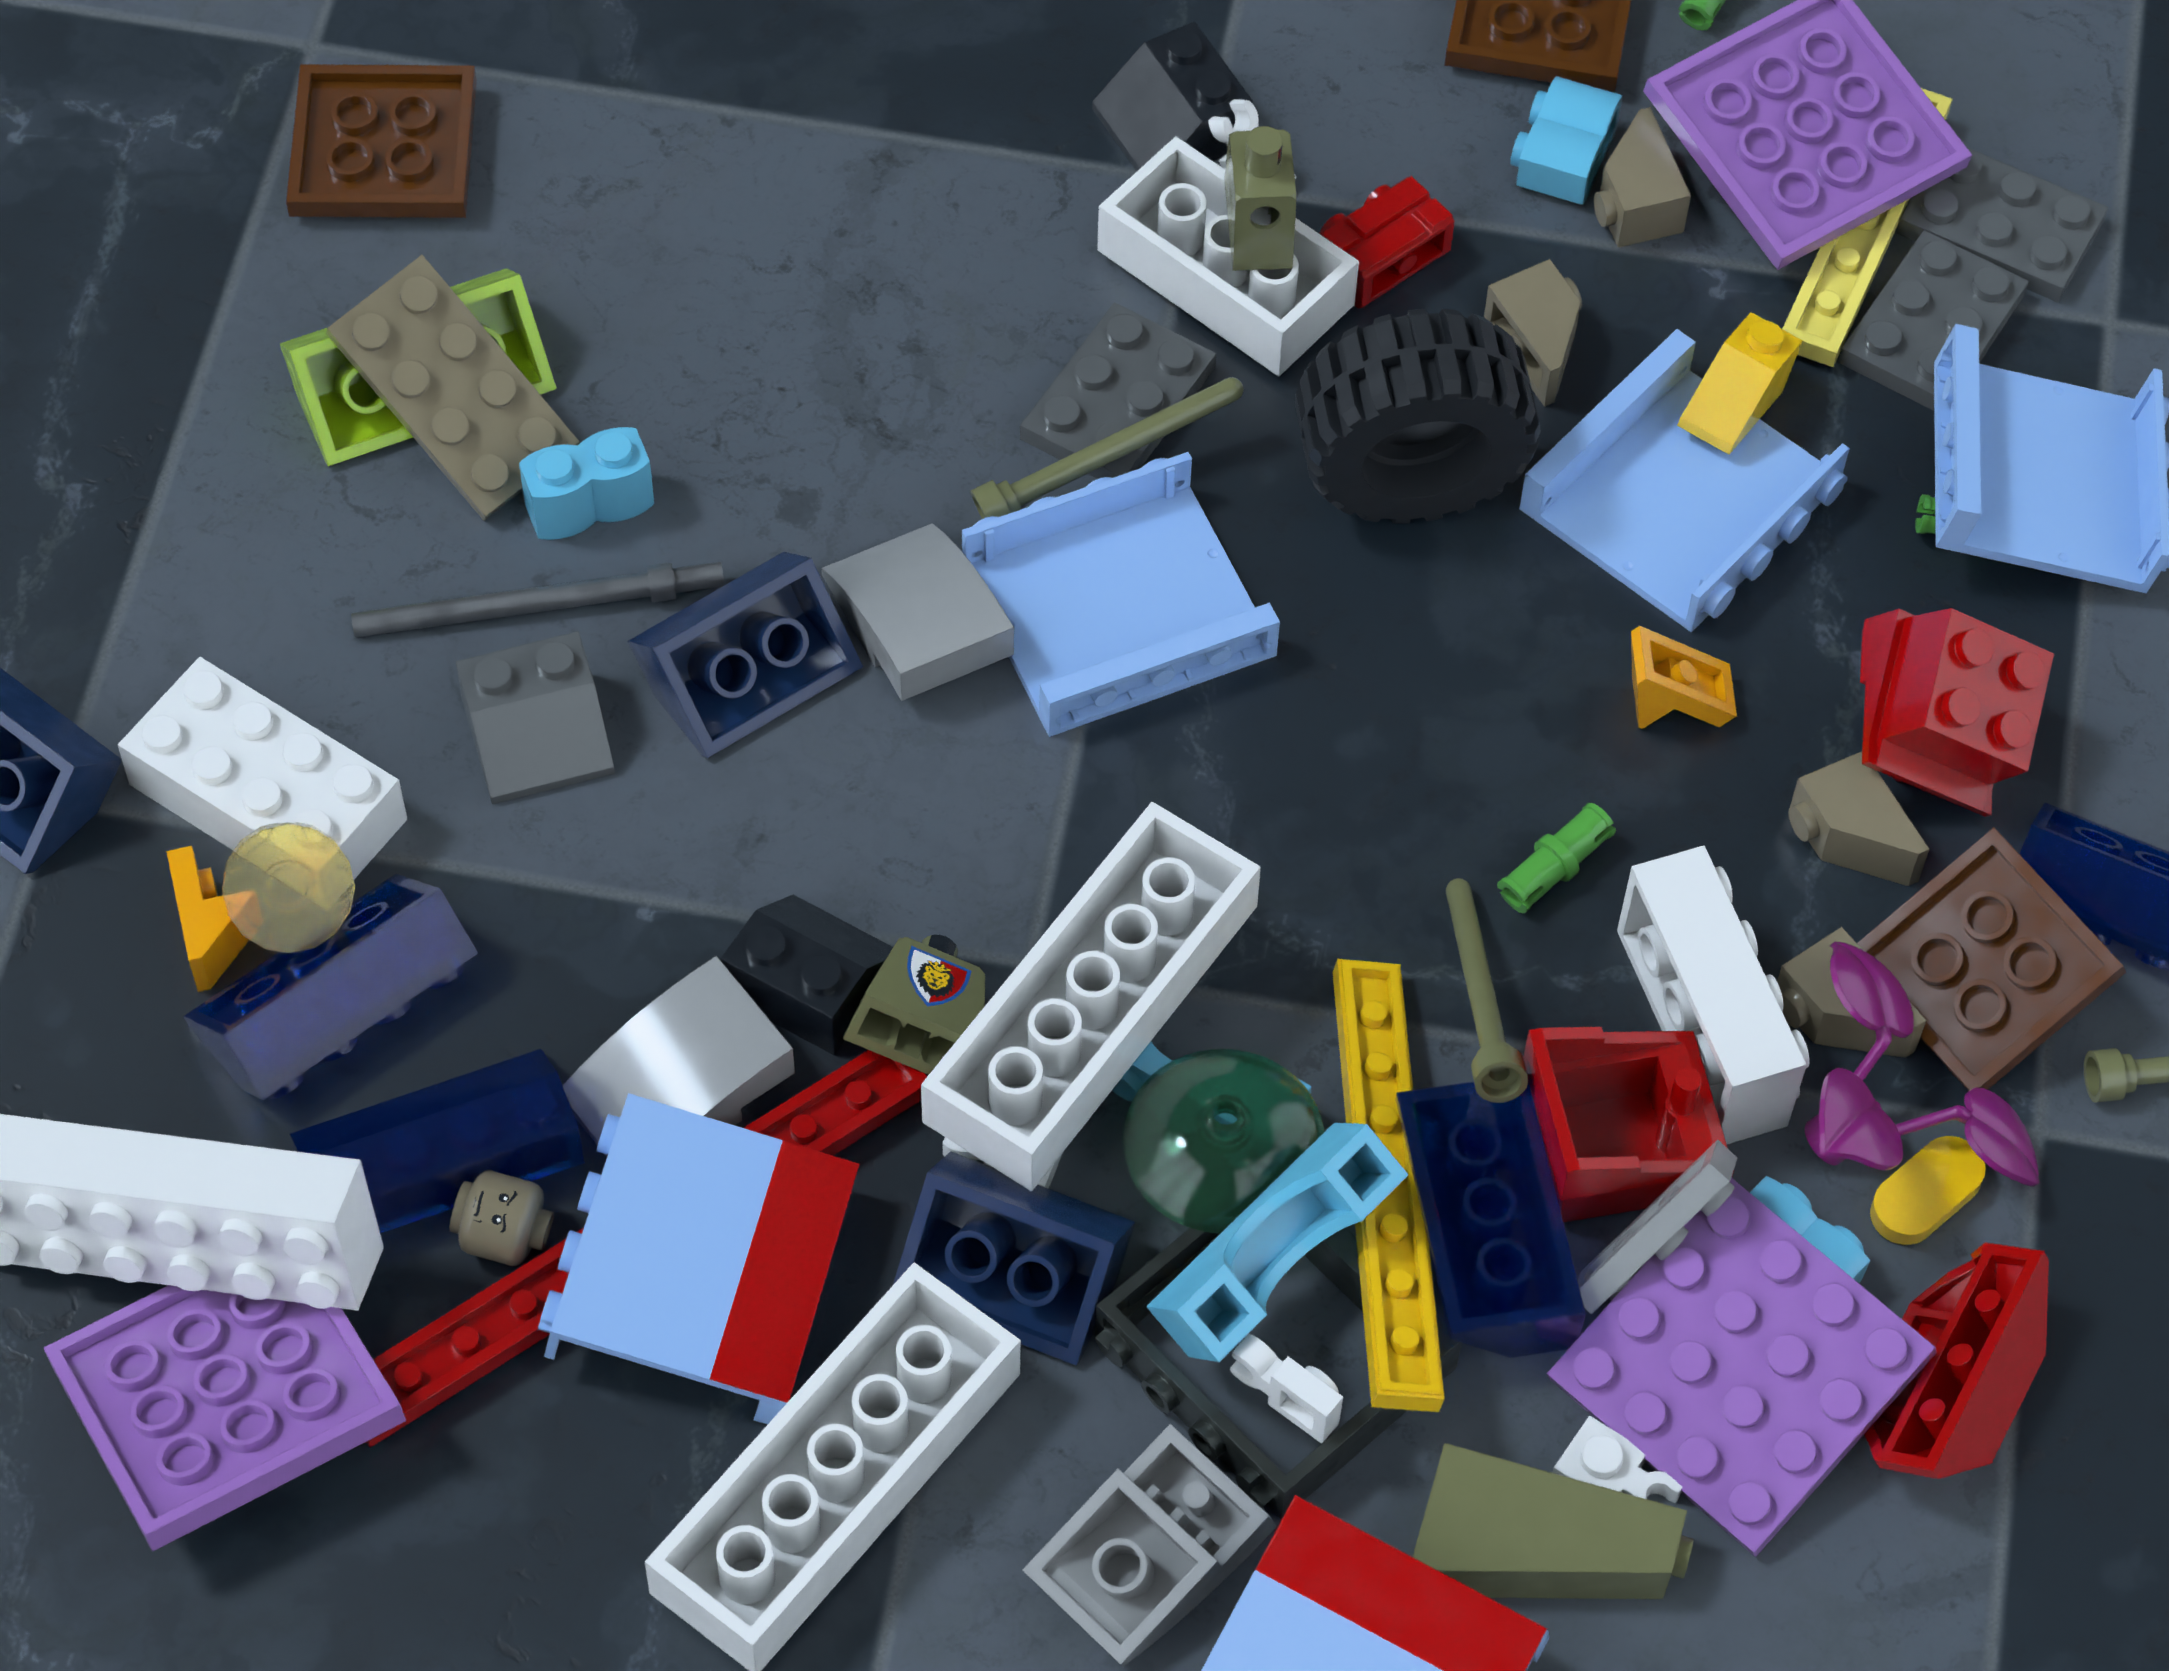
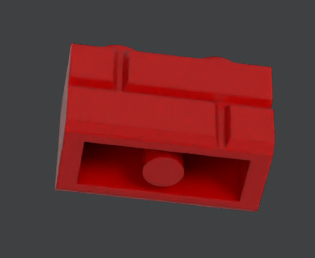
(1391, 236)

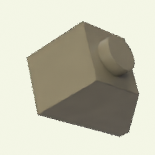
(1642, 186)
(1542, 317)
(1857, 822)
(1817, 1010)

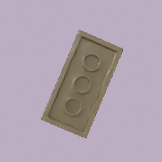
(449, 384)

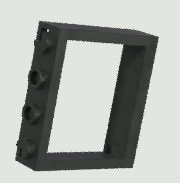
(1208, 1426)

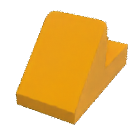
(1678, 678)
(208, 931)

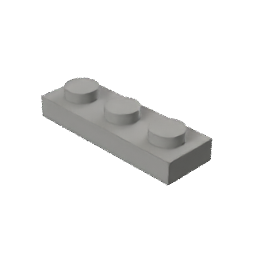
(1659, 1226)

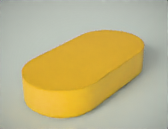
(1927, 1190)

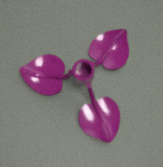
(1853, 1122)

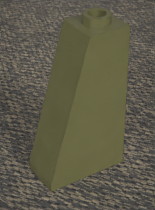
(1546, 1534)

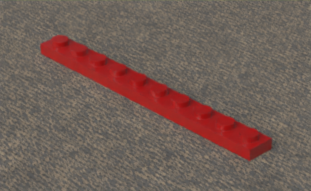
(507, 1314)

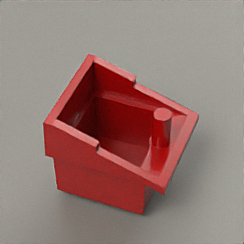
(1950, 703)
(1618, 1114)

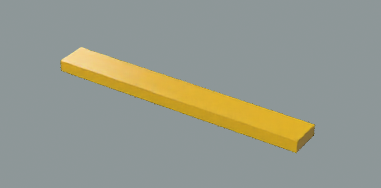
(1393, 1237)

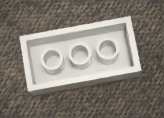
(1175, 237)
(246, 763)
(1707, 979)

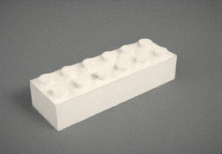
(1090, 996)
(186, 1212)
(833, 1468)

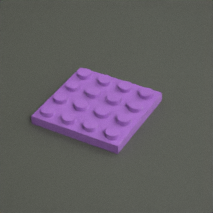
(1807, 125)
(1742, 1366)
(218, 1400)

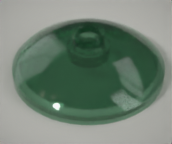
(1207, 1169)

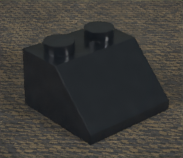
(1169, 92)
(805, 968)

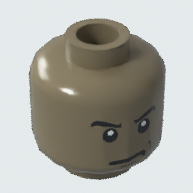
(501, 1218)

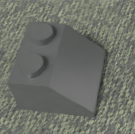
(535, 717)

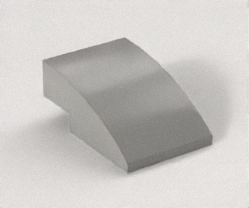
(921, 610)
(691, 1049)
(1149, 1546)

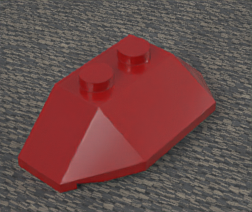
(1988, 1346)

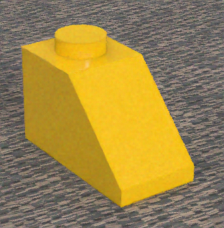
(1741, 383)

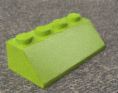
(349, 414)

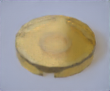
(288, 886)

